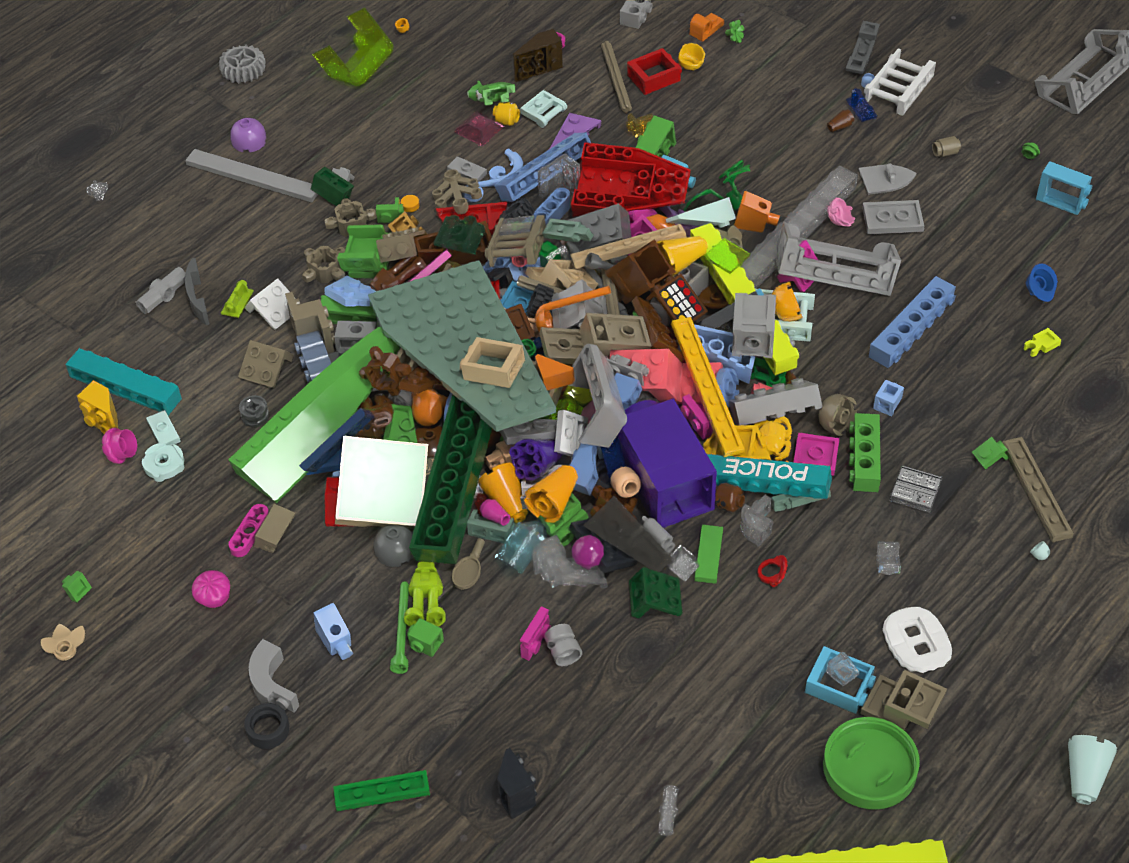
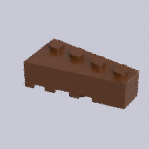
(428, 251)

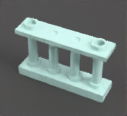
(800, 329)

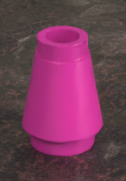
(494, 511)

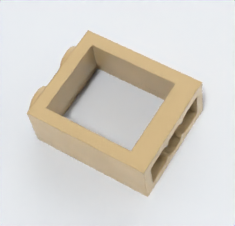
(489, 374)

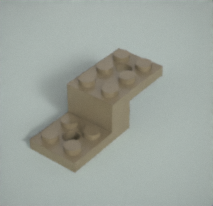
(596, 329)

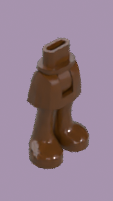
(387, 278)
(382, 410)

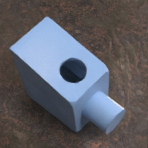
(333, 631)

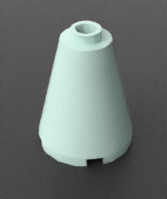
(1089, 766)

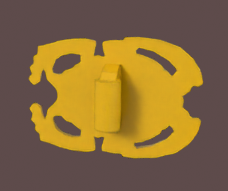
(776, 436)

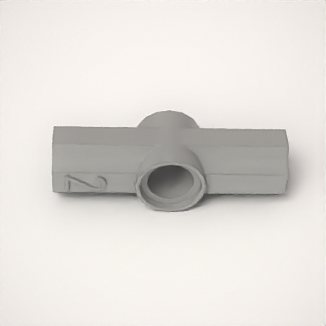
(161, 290)

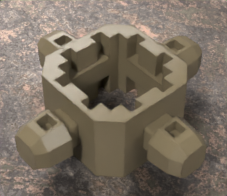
(347, 210)
(324, 274)

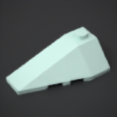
(716, 213)

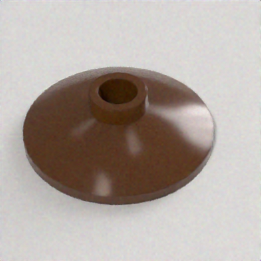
(713, 297)
(429, 435)

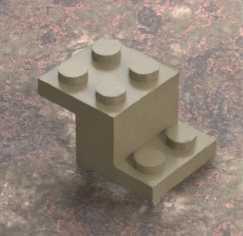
(310, 318)
(905, 700)

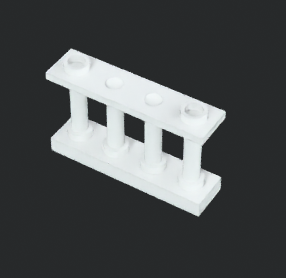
(910, 92)

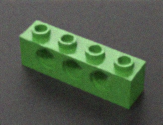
(865, 453)

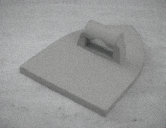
(885, 178)

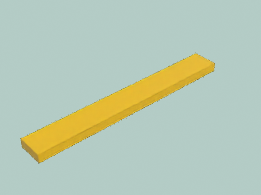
(707, 387)

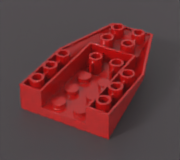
(627, 178)

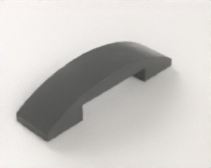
(863, 48)
(193, 278)

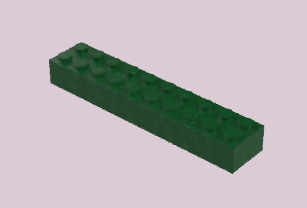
(451, 485)

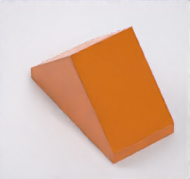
(554, 373)

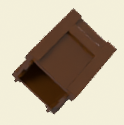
(640, 271)

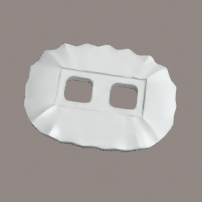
(931, 634)

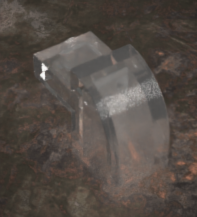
(754, 523)
(545, 555)

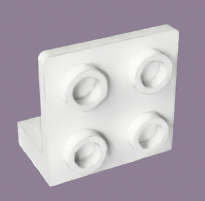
(271, 304)

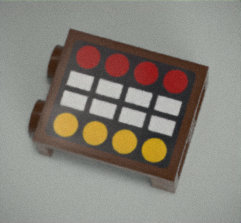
(678, 299)

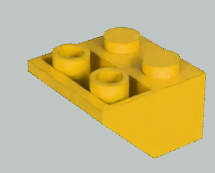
(98, 407)

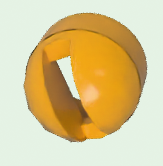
(399, 23)

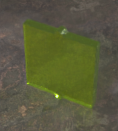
(727, 255)

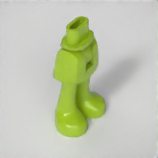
(425, 584)

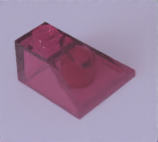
(479, 128)

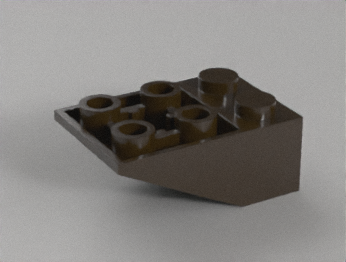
(538, 56)

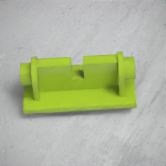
(237, 300)

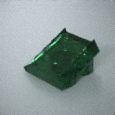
(460, 234)

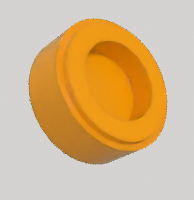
(410, 203)

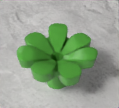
(735, 31)

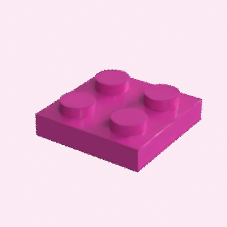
(816, 450)

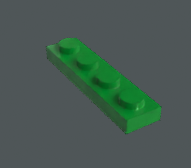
(381, 790)

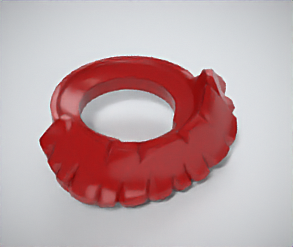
(780, 561)

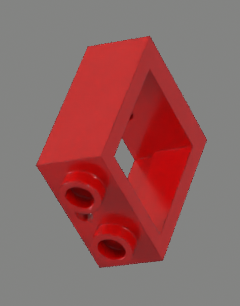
(647, 84)

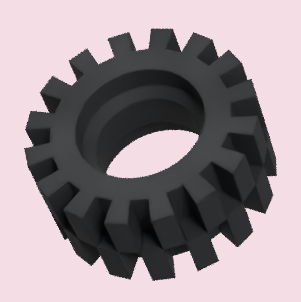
(517, 209)
(541, 295)

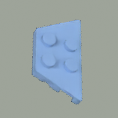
(349, 292)

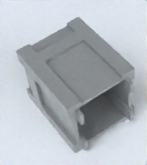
(573, 315)
(754, 325)

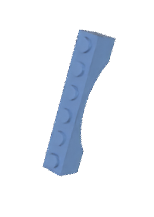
(585, 456)

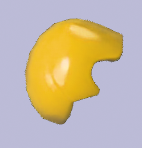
(691, 56)

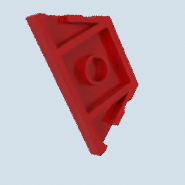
(482, 212)

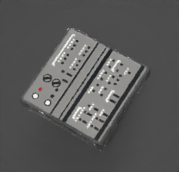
(915, 488)

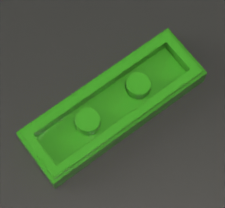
(709, 554)

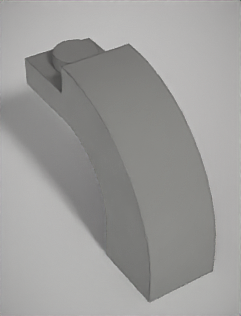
(262, 665)

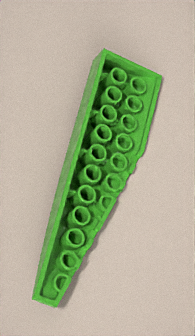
(274, 453)

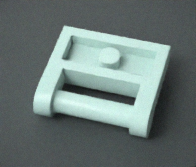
(540, 104)

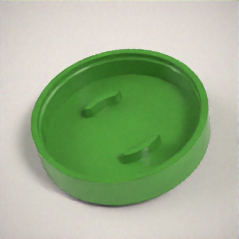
(871, 763)

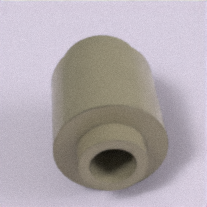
(946, 146)

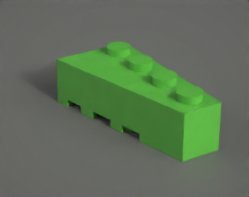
(658, 137)

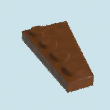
(657, 331)
(418, 381)

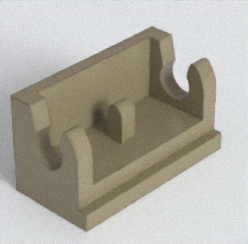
(273, 528)

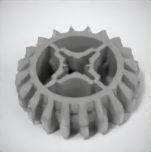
(242, 64)

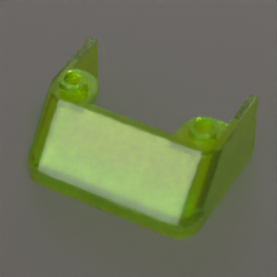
(373, 50)

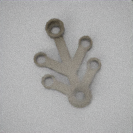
(452, 178)

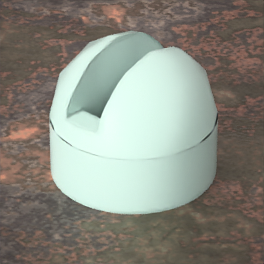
(1041, 551)

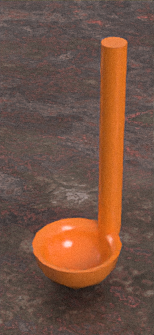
(543, 316)

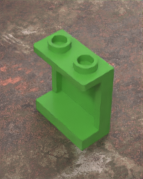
(361, 249)

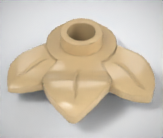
(63, 640)

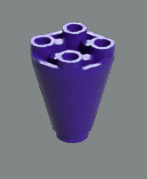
(533, 457)

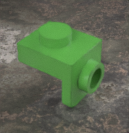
(389, 212)
(990, 452)

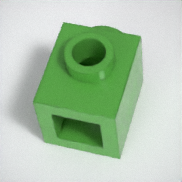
(425, 637)

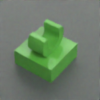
(76, 586)

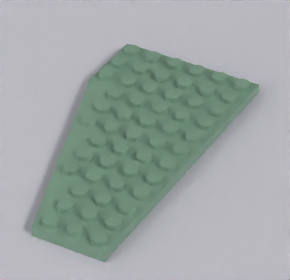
(438, 322)

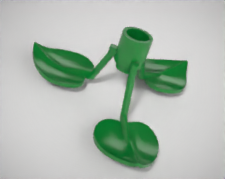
(734, 195)

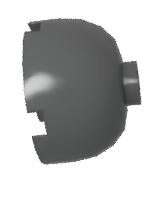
(392, 545)

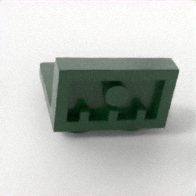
(654, 591)

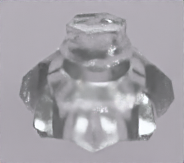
(97, 190)

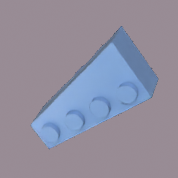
(718, 348)

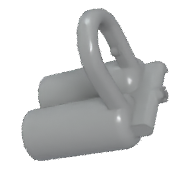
(658, 533)

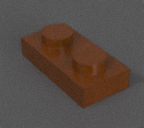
(520, 322)

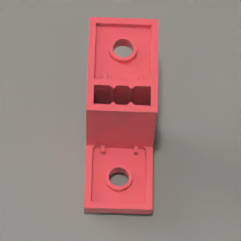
(667, 375)

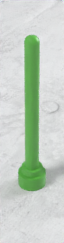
(399, 662)

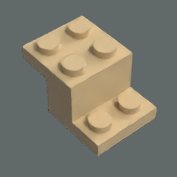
(560, 274)

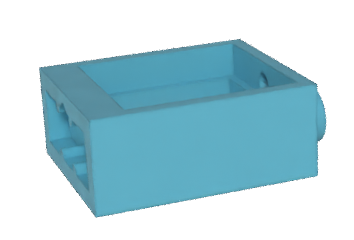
(1060, 199)
(833, 696)

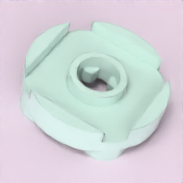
(166, 470)

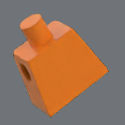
(754, 213)

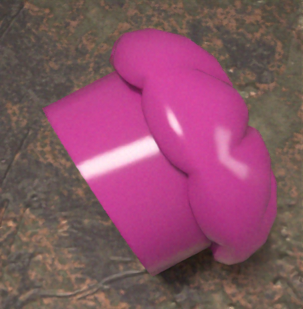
(119, 445)
(211, 589)

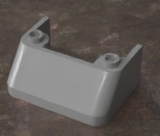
(595, 373)

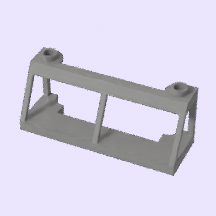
(1082, 94)
(794, 264)

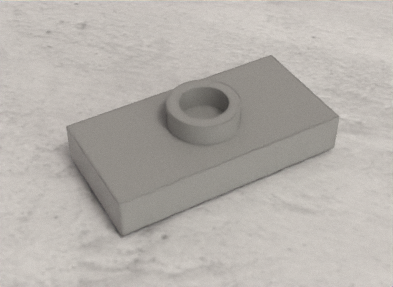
(467, 169)

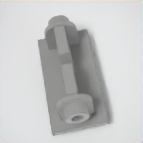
(635, 371)

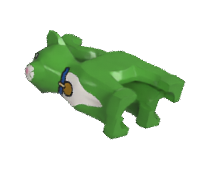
(491, 92)

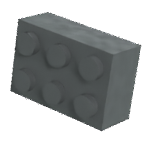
(606, 225)

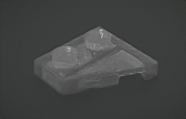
(573, 574)

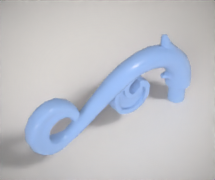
(498, 173)

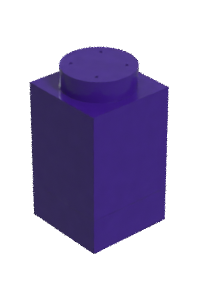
(669, 460)

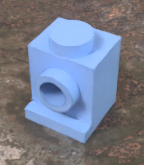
(888, 397)

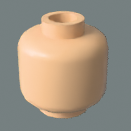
(625, 482)

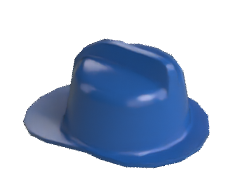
(1042, 282)

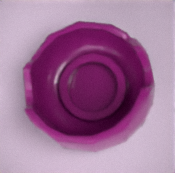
(587, 551)

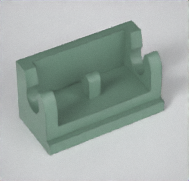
(487, 529)

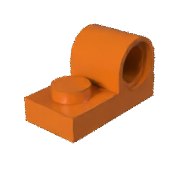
(703, 27)

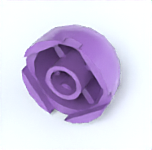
(248, 135)

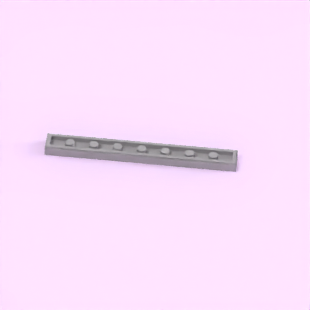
(251, 175)

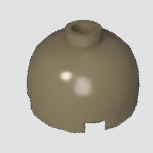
(837, 413)

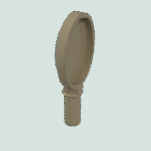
(468, 568)

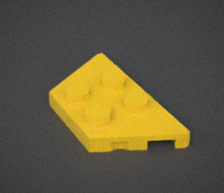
(750, 438)

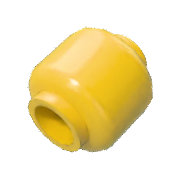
(506, 113)

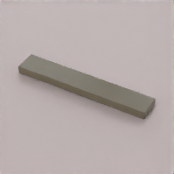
(1037, 490)

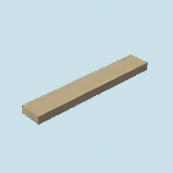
(628, 245)

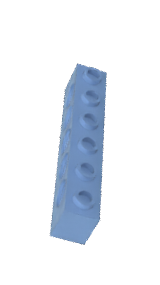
(527, 176)
(912, 322)

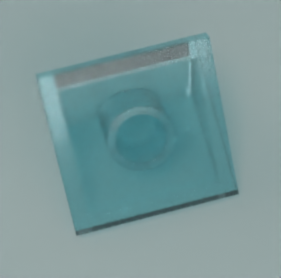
(519, 547)

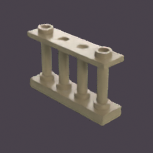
(527, 246)

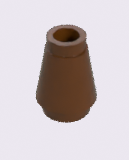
(841, 120)

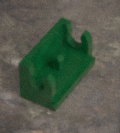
(331, 186)

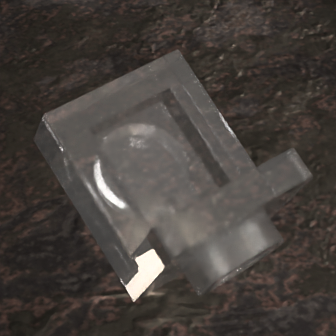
(888, 557)

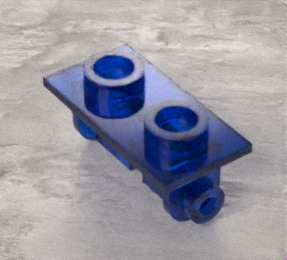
(861, 106)
(613, 457)

